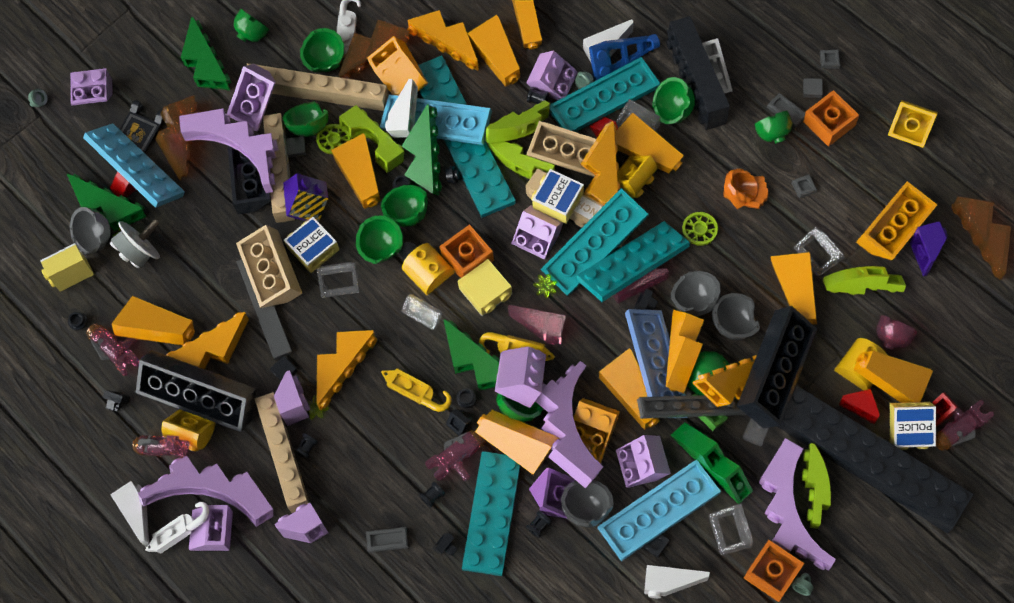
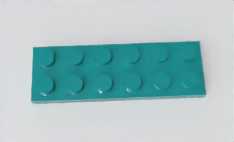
(604, 96)
(595, 240)
(633, 261)
(491, 514)

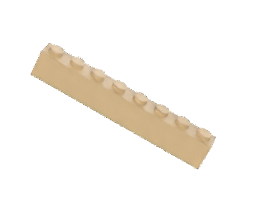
(328, 88)

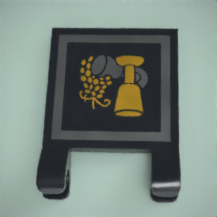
(140, 129)

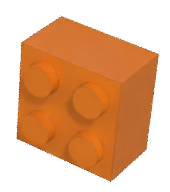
(831, 118)
(466, 251)
(773, 570)

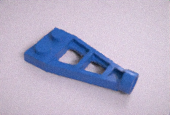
(600, 54)

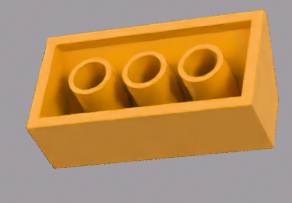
(897, 222)

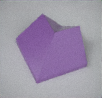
(548, 492)

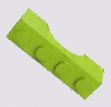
(388, 153)

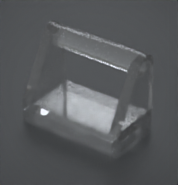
(644, 114)
(827, 244)
(333, 269)
(742, 527)

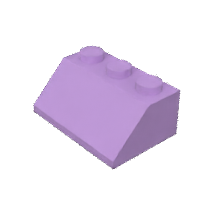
(251, 95)
(521, 374)

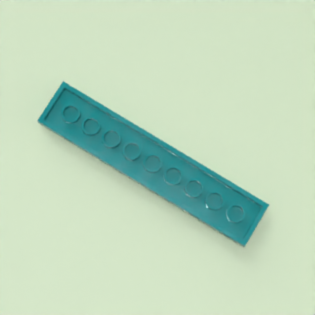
(473, 160)

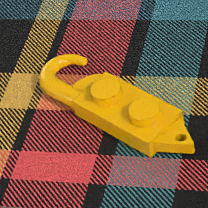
(510, 342)
(414, 389)

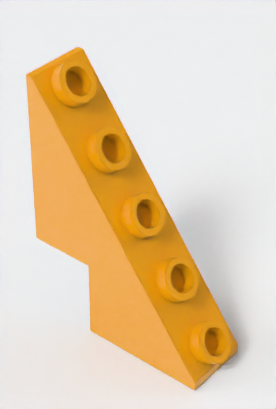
(448, 39)
(603, 164)
(213, 344)
(682, 349)
(335, 368)
(725, 384)

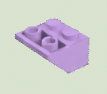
(552, 75)
(90, 86)
(536, 232)
(291, 400)
(643, 461)
(302, 525)
(214, 532)

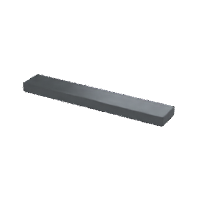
(268, 320)
(684, 407)

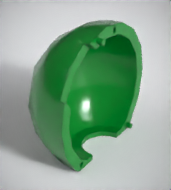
(322, 50)
(673, 100)
(306, 119)
(405, 205)
(379, 239)
(705, 363)
(516, 410)

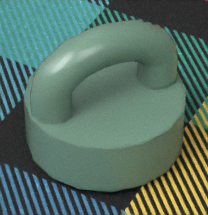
(583, 79)
(37, 98)
(803, 586)

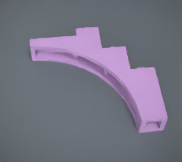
(217, 127)
(569, 449)
(211, 482)
(782, 509)

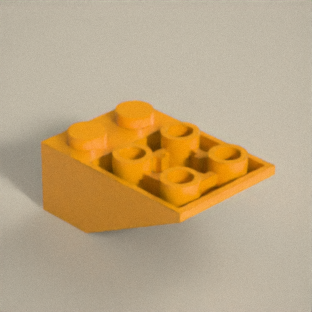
(396, 65)
(595, 426)

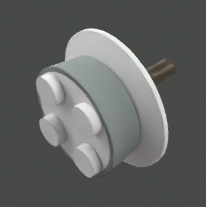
(134, 244)

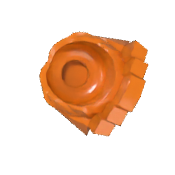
(745, 189)

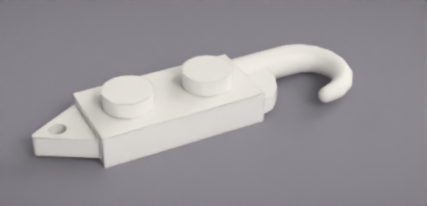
(347, 23)
(176, 530)

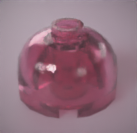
(894, 333)

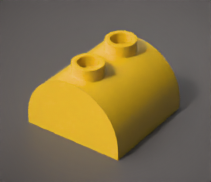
(912, 123)
(635, 174)
(427, 268)
(848, 362)
(189, 428)

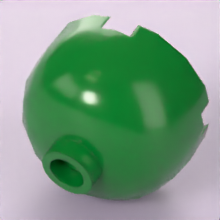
(248, 27)
(774, 127)

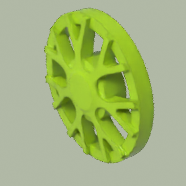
(333, 138)
(700, 228)

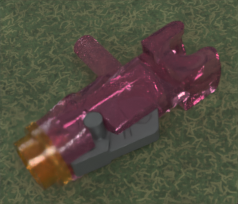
(110, 348)
(962, 427)
(160, 445)
(454, 453)

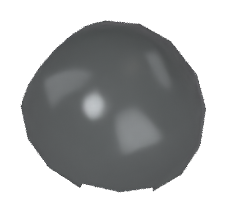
(89, 230)
(696, 293)
(735, 316)
(586, 505)

